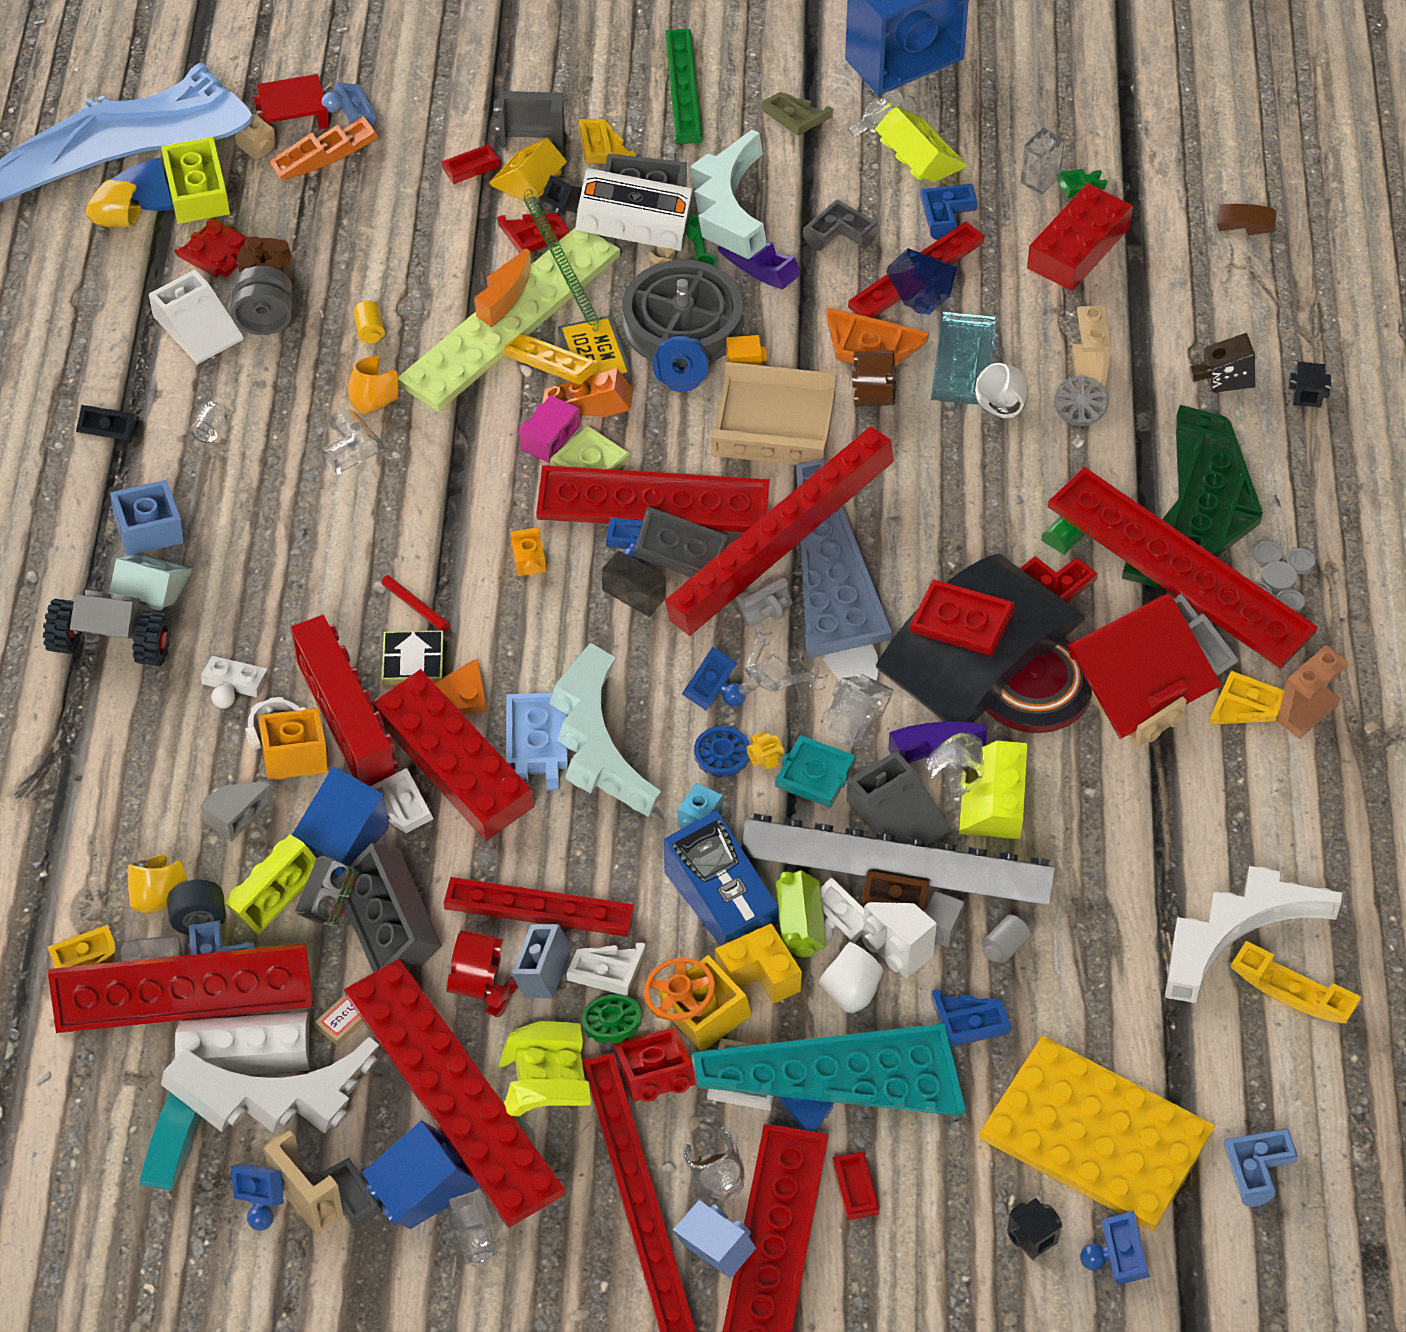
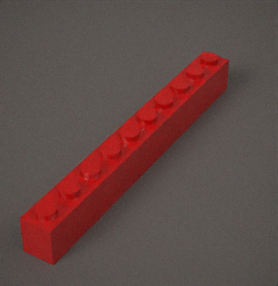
(779, 531)

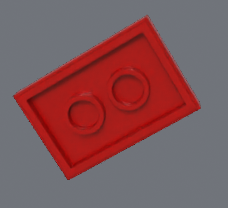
(962, 617)

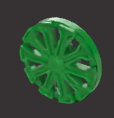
(611, 1018)

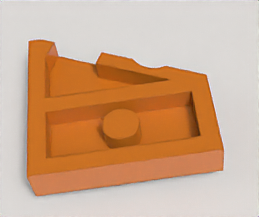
(464, 688)

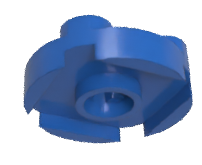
(671, 375)

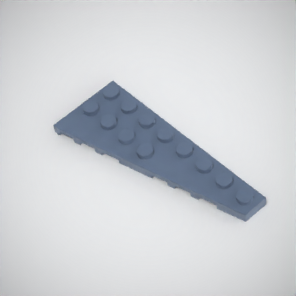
(837, 588)

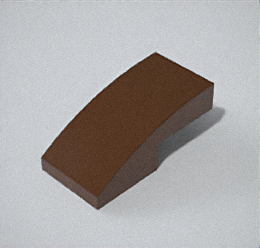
(1254, 218)

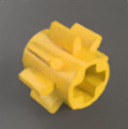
(765, 750)

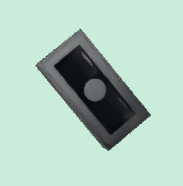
(107, 423)

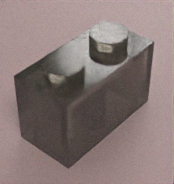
(633, 583)

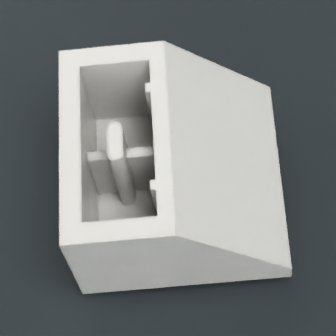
(899, 935)

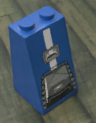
(718, 879)

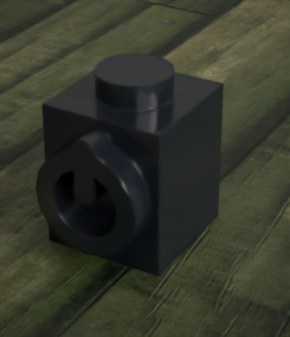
(1309, 384)
(1034, 1227)

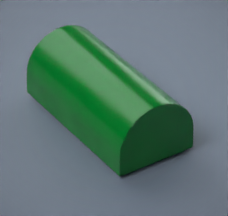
(1062, 535)

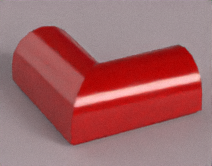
(1066, 582)

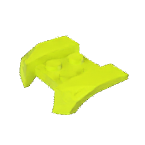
(546, 1067)

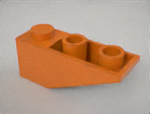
(598, 395)

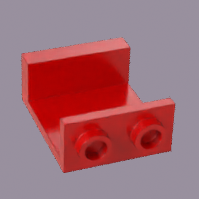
(291, 100)

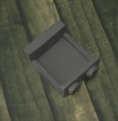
(530, 116)

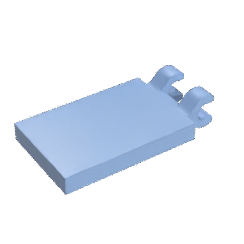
(533, 736)

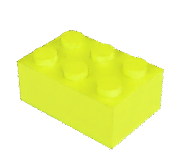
(195, 180)

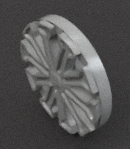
(1081, 401)

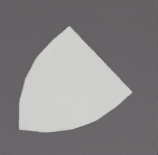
(853, 662)

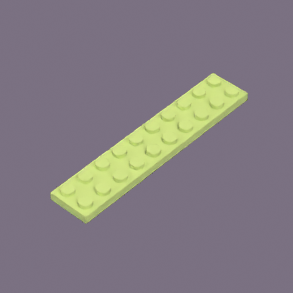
(476, 346)

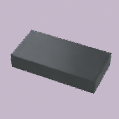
(356, 1200)

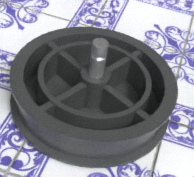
(682, 301)

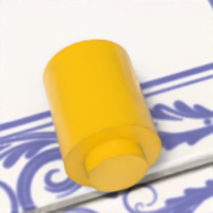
(368, 322)

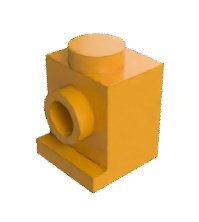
(528, 552)

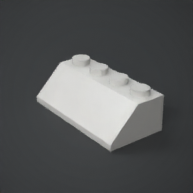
(249, 1042)

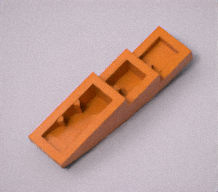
(326, 149)

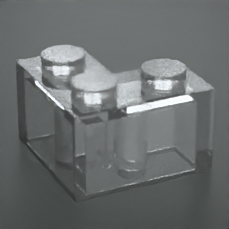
(854, 706)

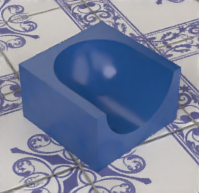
(903, 39)

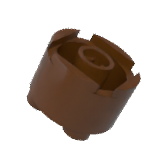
(266, 252)
(874, 378)

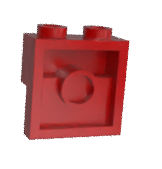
(655, 1065)

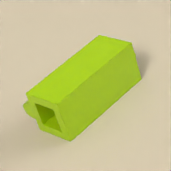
(801, 913)

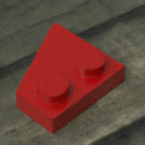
(525, 233)

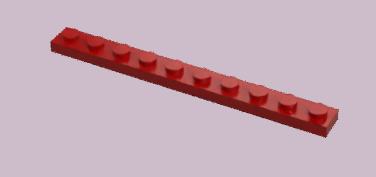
(637, 1195)

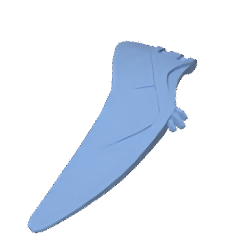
(118, 129)

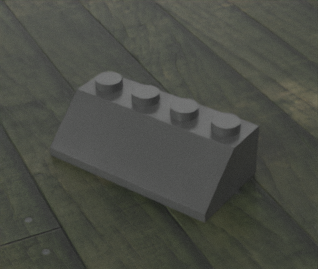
(389, 910)

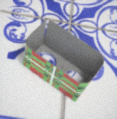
(313, 893)

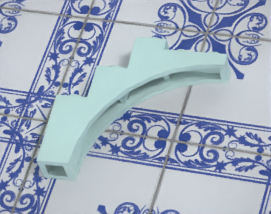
(715, 185)
(584, 732)

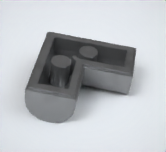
(836, 220)

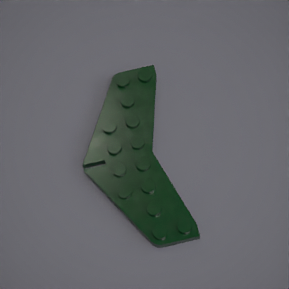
(1214, 487)

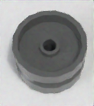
(261, 300)

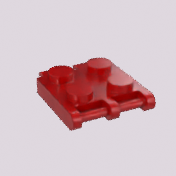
(213, 248)

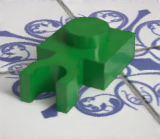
(1075, 180)

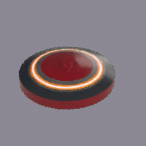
(1044, 694)

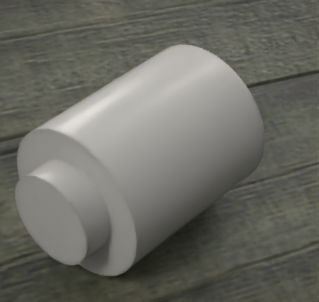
(1006, 939)

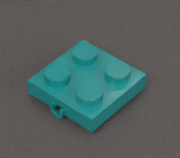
(815, 771)

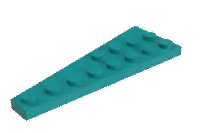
(874, 1069)

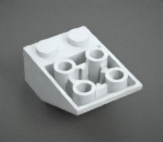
(194, 317)

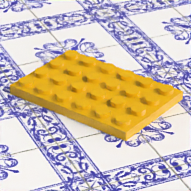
(1097, 1132)

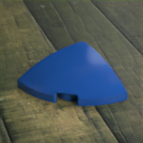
(151, 185)

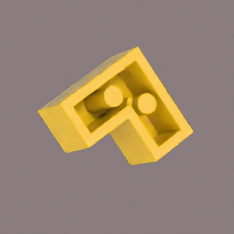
(761, 958)

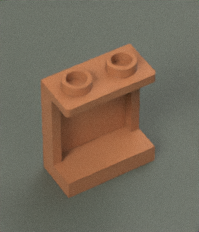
(1306, 695)

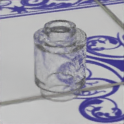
(209, 421)

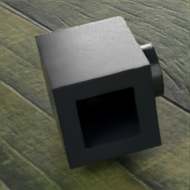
(562, 194)

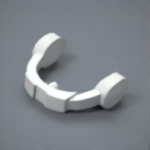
(261, 708)

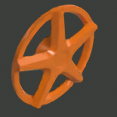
(679, 989)

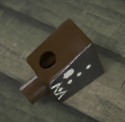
(1227, 365)

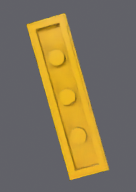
(550, 358)

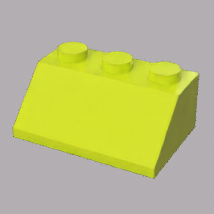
(919, 145)
(997, 802)
(272, 884)

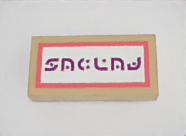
(339, 1021)

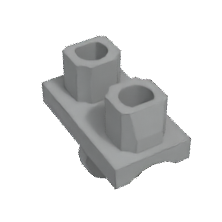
(765, 602)

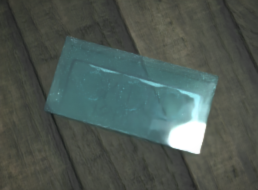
(961, 356)

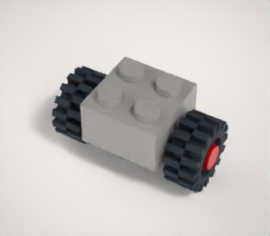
(108, 617)

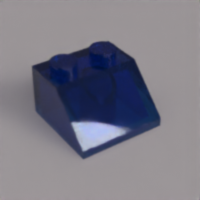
(921, 280)

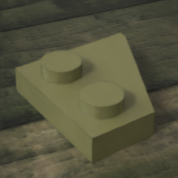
(795, 112)

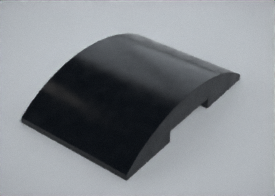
(963, 682)

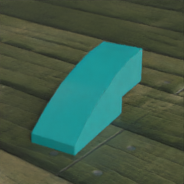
(169, 1144)

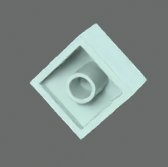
(150, 579)

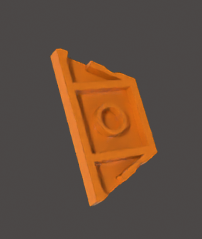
(857, 332)

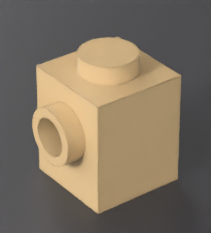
(256, 138)

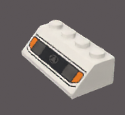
(633, 209)

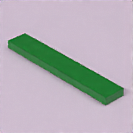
(683, 86)

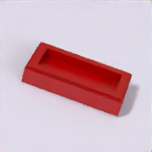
(471, 164)
(855, 1185)

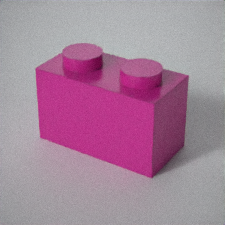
(549, 428)

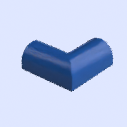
(942, 203)

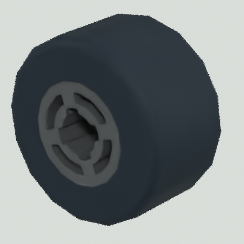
(195, 903)

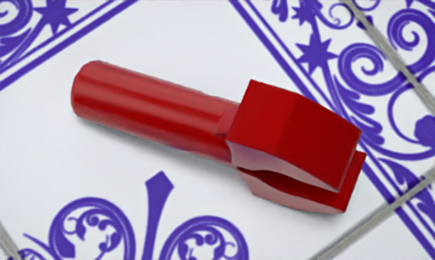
(499, 996)

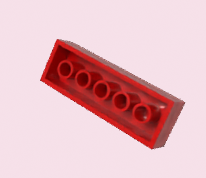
(343, 701)
(454, 755)

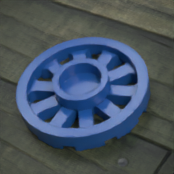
(721, 751)

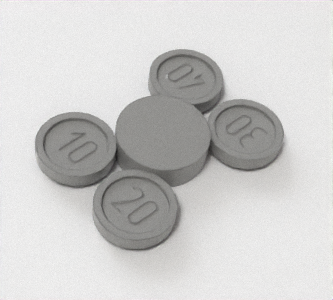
(1281, 576)

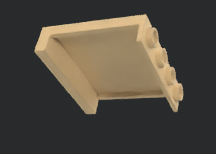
(773, 414)

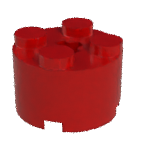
(474, 965)

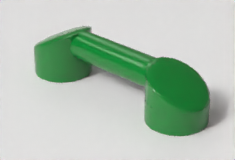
(694, 234)

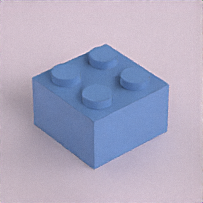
(146, 517)

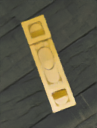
(1293, 989)

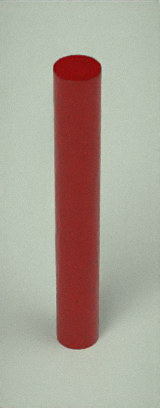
(415, 603)

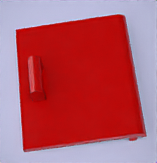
(1143, 664)

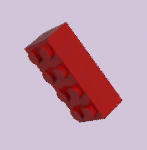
(1079, 237)

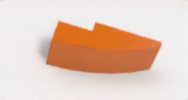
(503, 289)

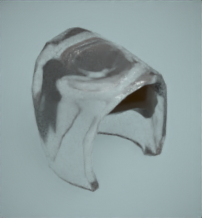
(960, 761)
(718, 1175)

